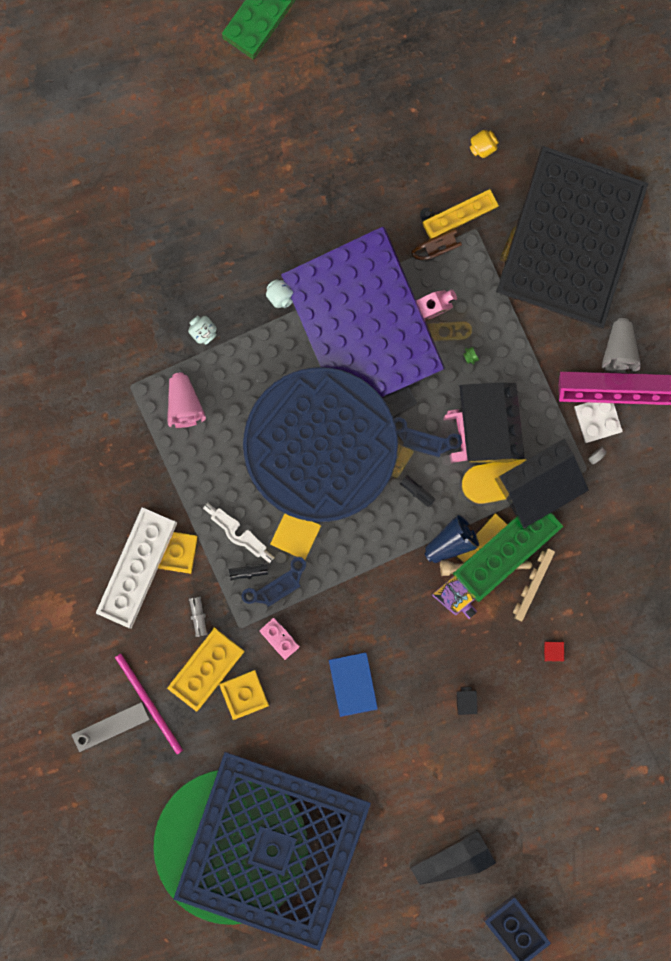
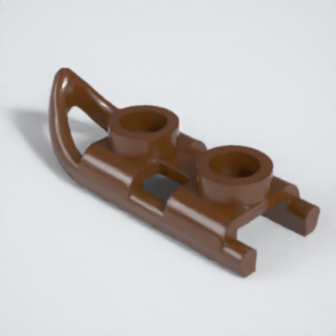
(432, 245)

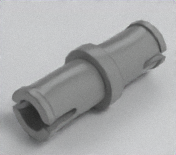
(198, 616)

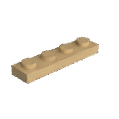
(529, 591)

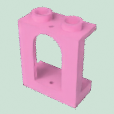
(458, 456)
(274, 633)

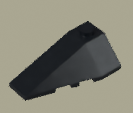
(459, 859)

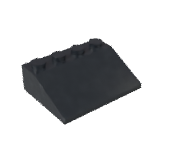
(492, 422)
(542, 483)

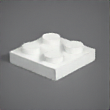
(597, 420)

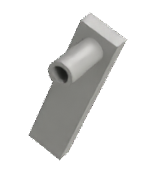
(110, 727)

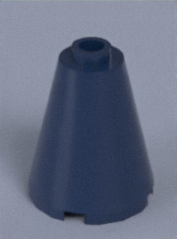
(452, 541)

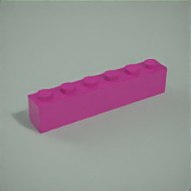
(615, 388)

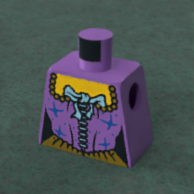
(455, 598)

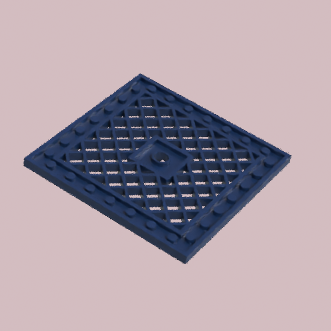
(258, 917)

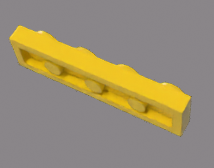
(460, 214)

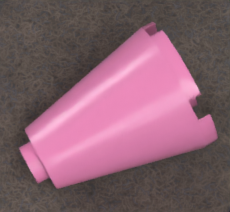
(183, 403)

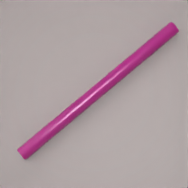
(149, 704)

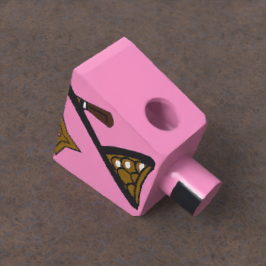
(436, 303)

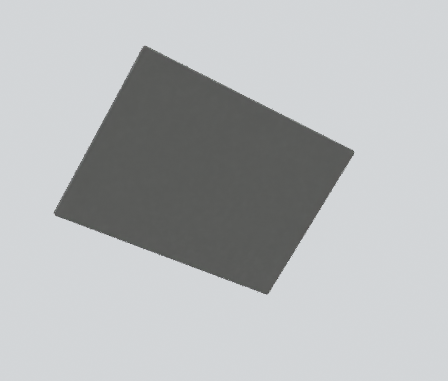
(229, 379)

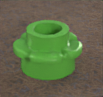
(470, 356)

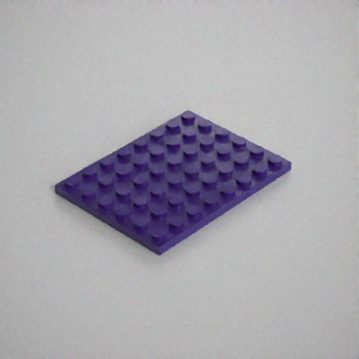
(364, 314)

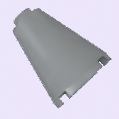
(622, 348)

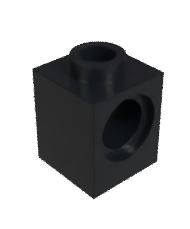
(466, 701)

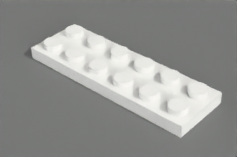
(136, 568)

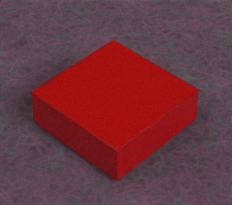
(553, 651)

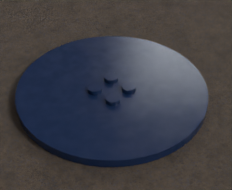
(320, 444)

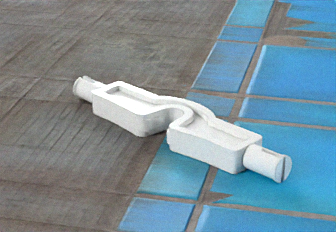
(247, 539)

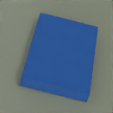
(353, 684)

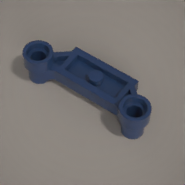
(425, 442)
(278, 588)

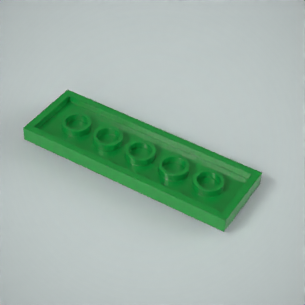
(504, 555)

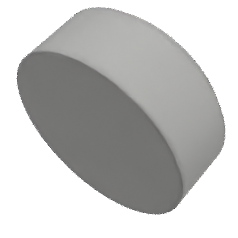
(597, 455)

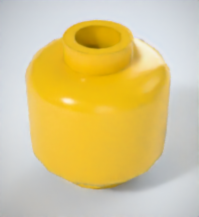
(484, 143)

